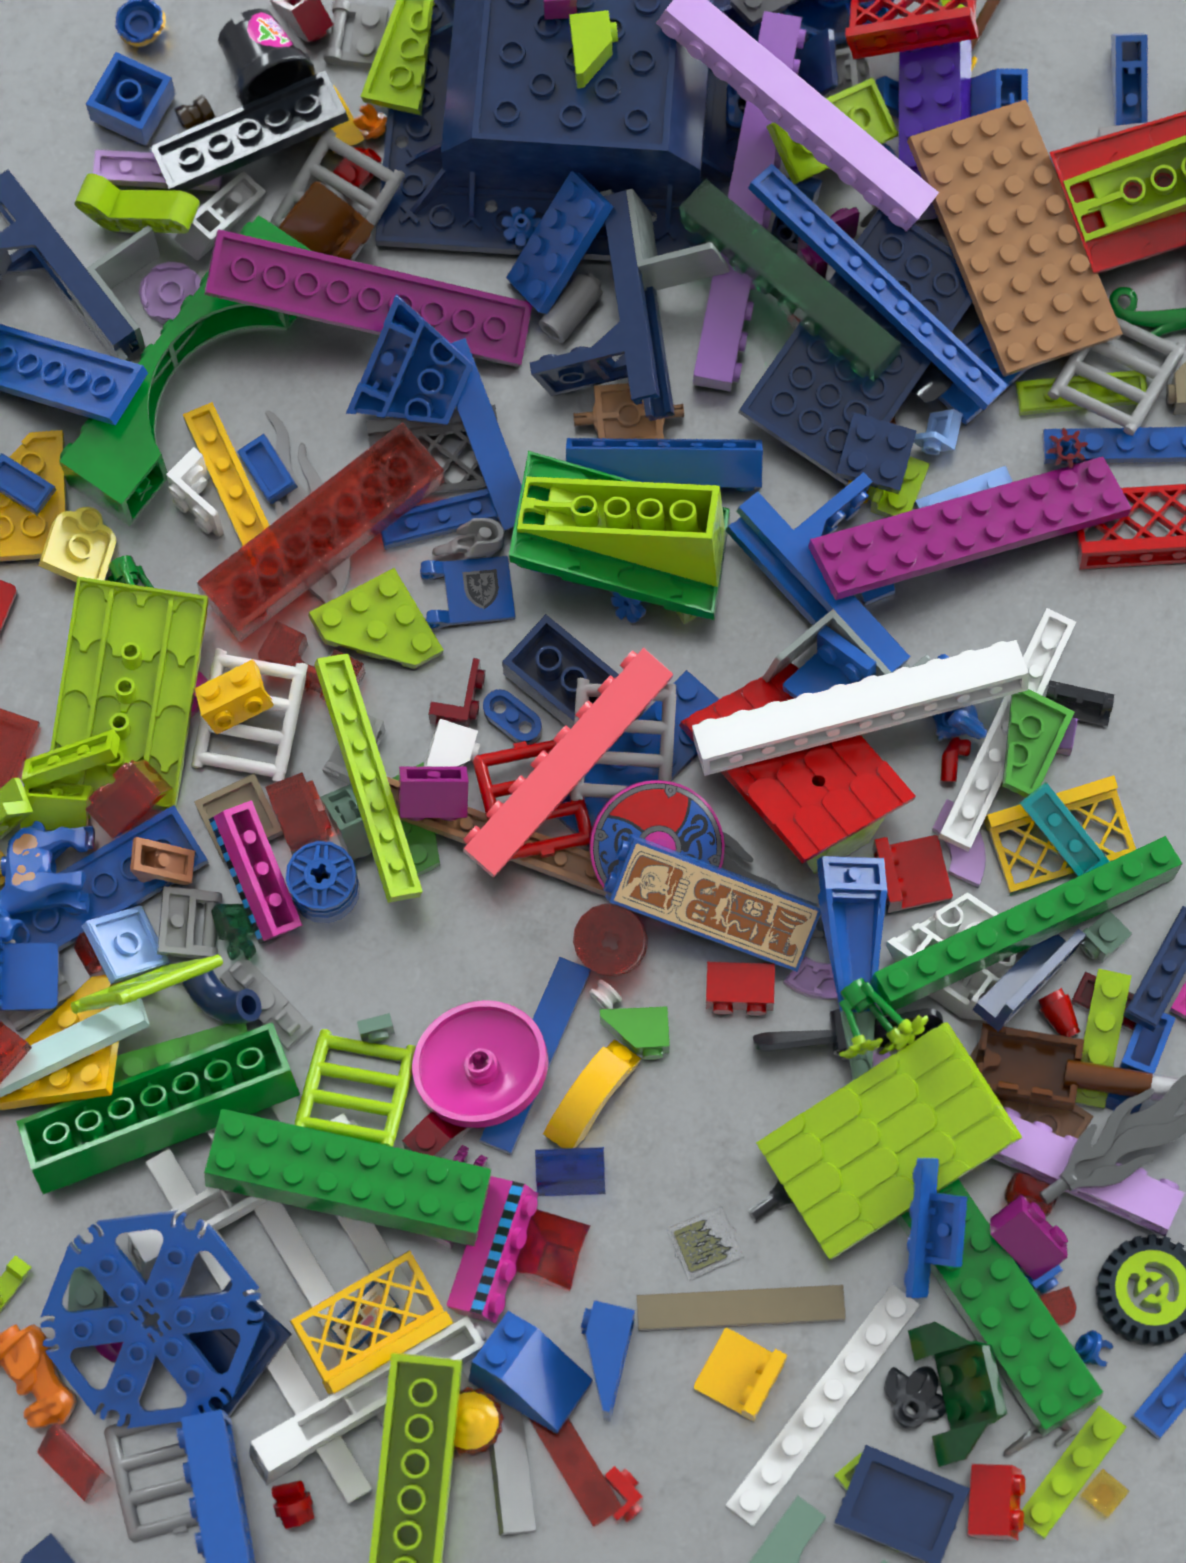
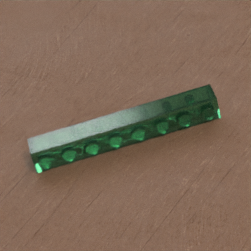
(789, 281)

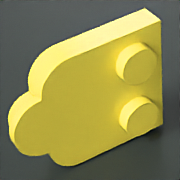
(79, 545)

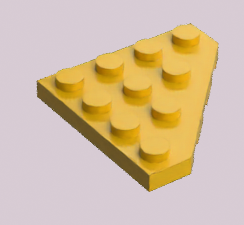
(22, 531)
(80, 1080)

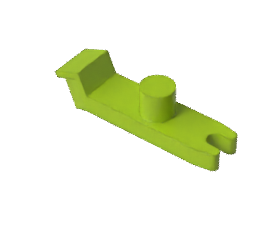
(12, 1279)

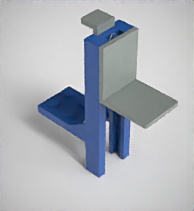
(792, 568)

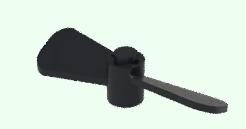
(794, 1039)

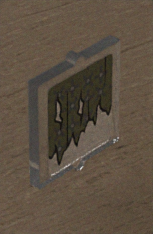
(705, 1242)

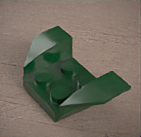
(968, 1387)

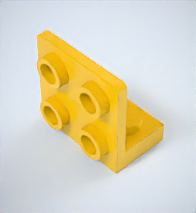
(740, 1374)

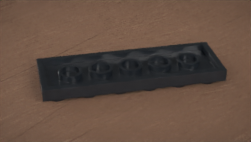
(249, 133)

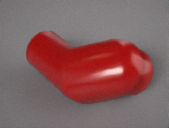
(949, 762)

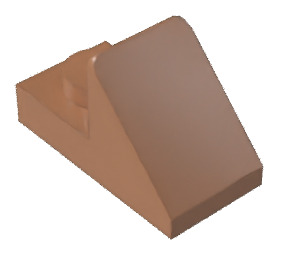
(161, 861)

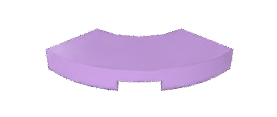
(964, 865)
(812, 980)

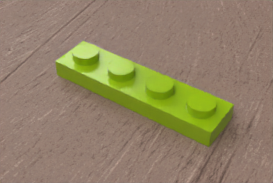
(1103, 1028)
(1071, 1471)

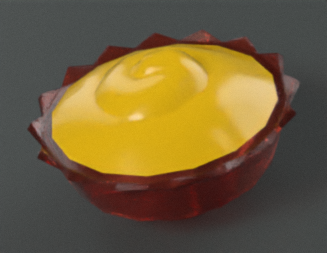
(477, 1421)

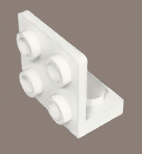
(185, 483)

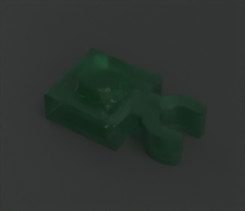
(234, 925)

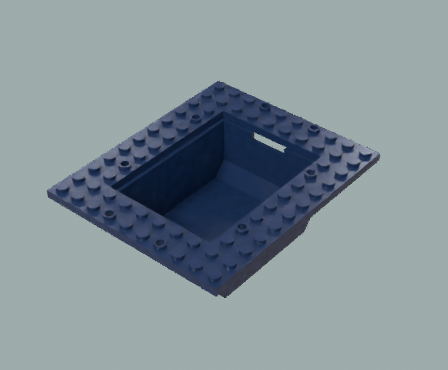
(512, 125)

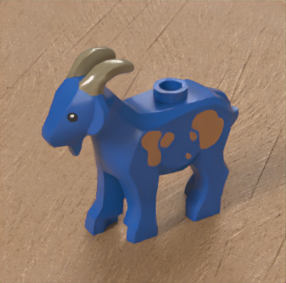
(32, 874)

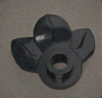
(917, 1391)

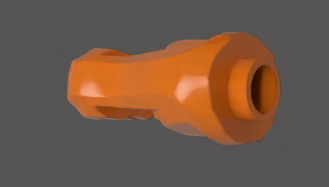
(35, 1373)

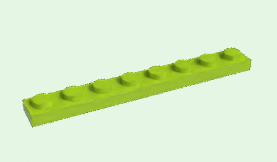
(368, 778)

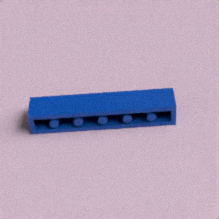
(673, 460)

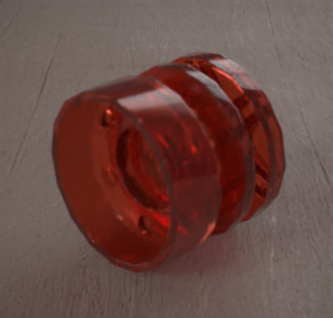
(591, 935)

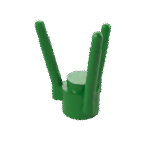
(125, 571)

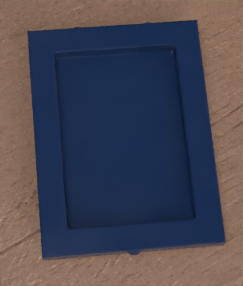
(221, 1345)
(902, 1505)

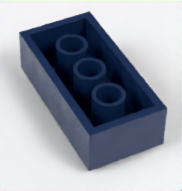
(548, 668)

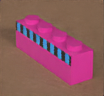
(255, 871)
(491, 1263)

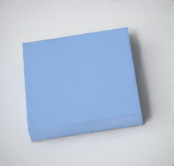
(125, 944)

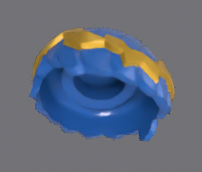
(139, 22)

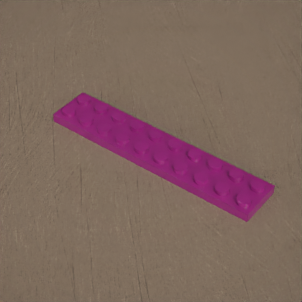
(362, 294)
(968, 528)

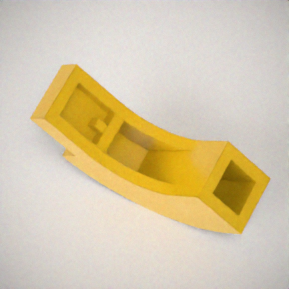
(590, 1094)

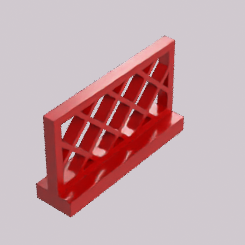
(912, 31)
(1138, 550)

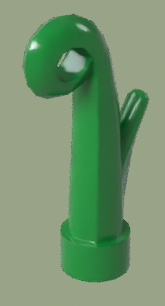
(1166, 320)

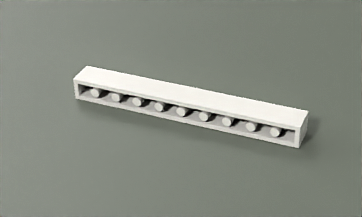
(860, 707)

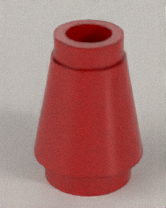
(1059, 1013)

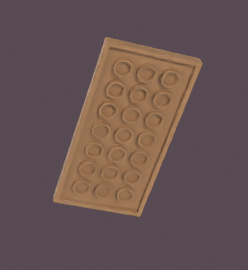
(1014, 238)

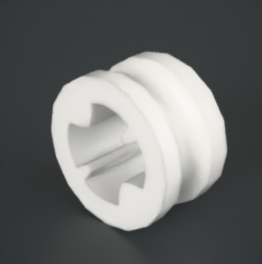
(605, 995)

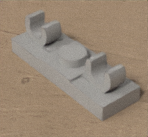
(287, 1020)

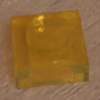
(1104, 1493)

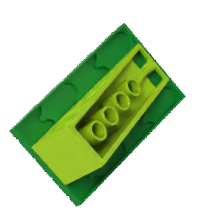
(622, 534)

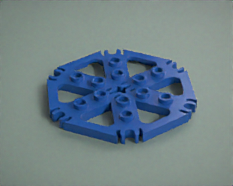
(157, 1295)

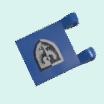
(475, 590)

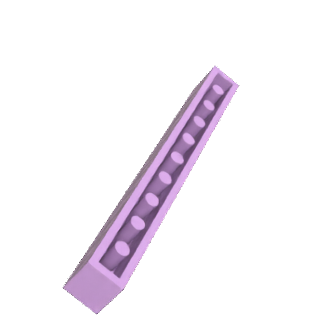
(798, 109)
(1046, 1155)

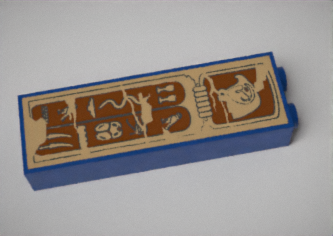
(712, 902)

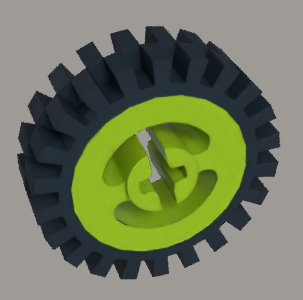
(1130, 1262)

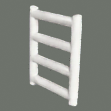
(284, 738)

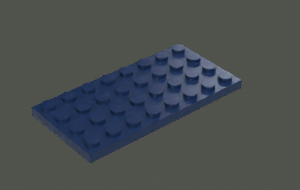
(812, 393)

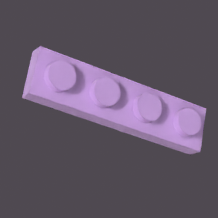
(137, 170)

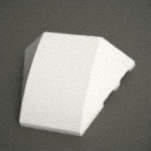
(946, 922)

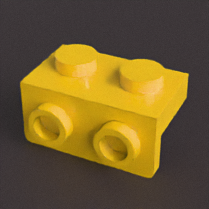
(233, 697)

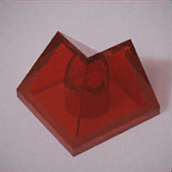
(552, 1250)

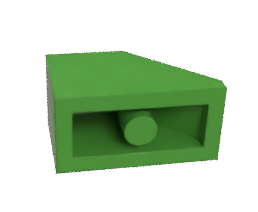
(639, 1029)

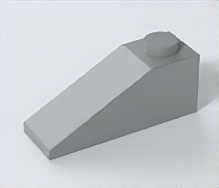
(221, 213)

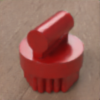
(292, 1504)

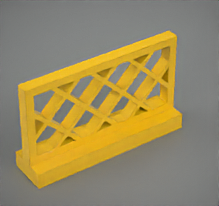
(1074, 800)
(380, 1352)

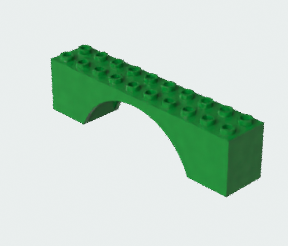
(121, 462)

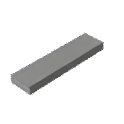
(512, 1476)

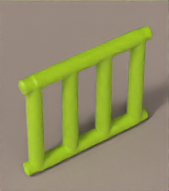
(146, 984)
(319, 1068)

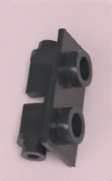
(1086, 703)

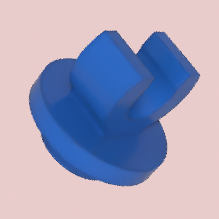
(1089, 1346)

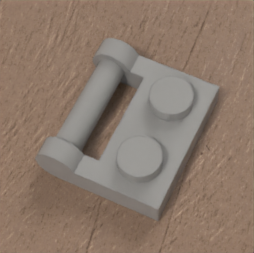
(366, 36)
(178, 922)

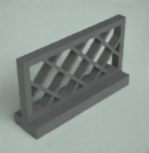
(380, 427)

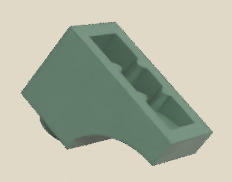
(347, 821)

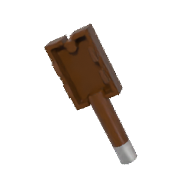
(1049, 1069)

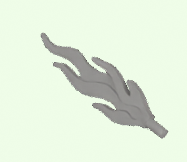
(333, 583)

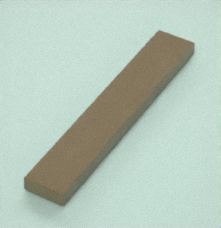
(741, 1307)

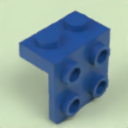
(28, 976)

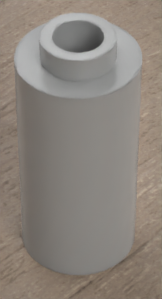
(571, 307)

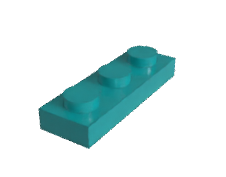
(1063, 830)

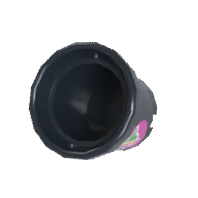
(262, 56)

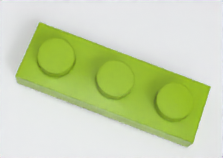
(70, 759)

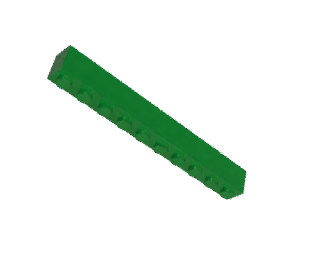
(1026, 924)

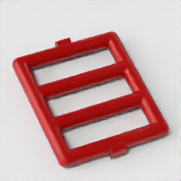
(490, 792)

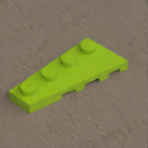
(401, 59)

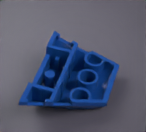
(411, 371)

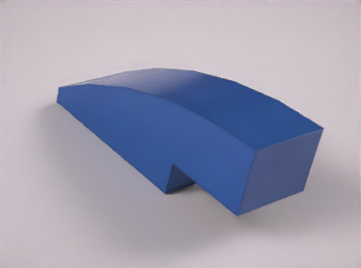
(1143, 1054)

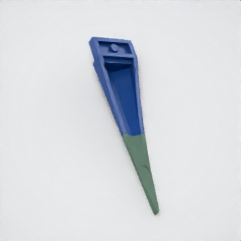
(853, 918)

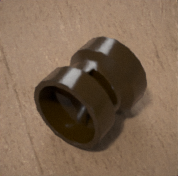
(194, 115)

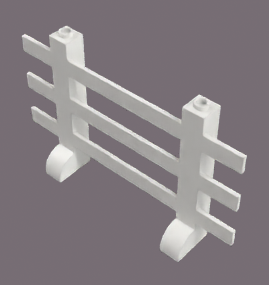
(316, 1422)

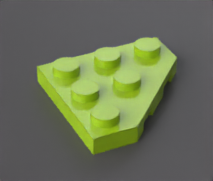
(378, 622)

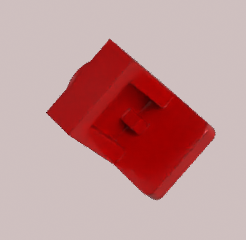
(355, 174)
(624, 1485)

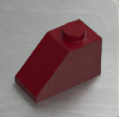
(305, 17)
(433, 1136)

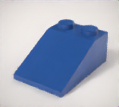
(607, 1338)
(529, 1373)

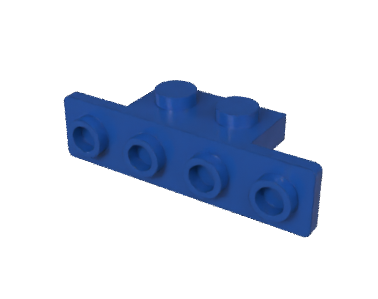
(935, 1228)

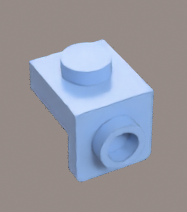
(940, 432)

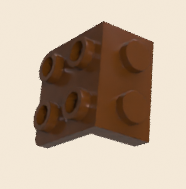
(327, 223)

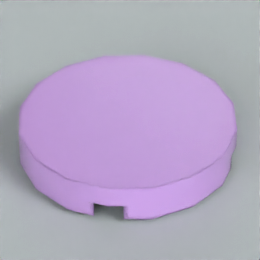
(166, 289)

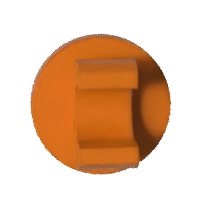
(372, 124)

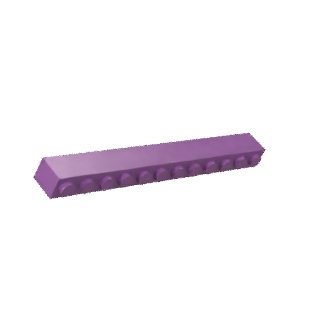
(729, 292)

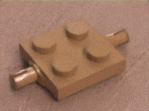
(619, 417)

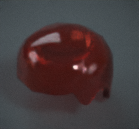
(1030, 1188)

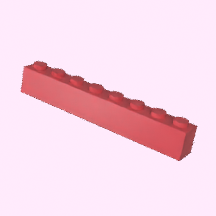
(568, 762)

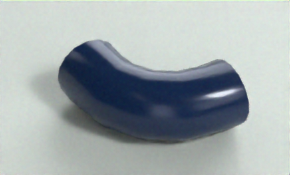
(223, 1003)

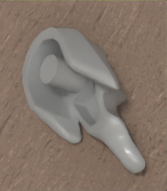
(481, 539)

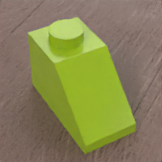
(591, 43)

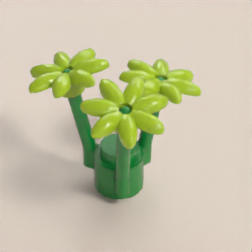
(861, 996)

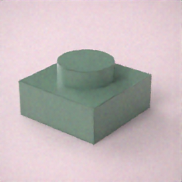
(376, 1028)

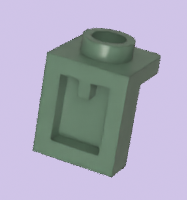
(1104, 937)

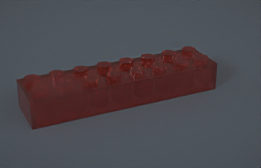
(321, 531)

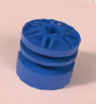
(333, 896)

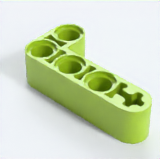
(135, 209)

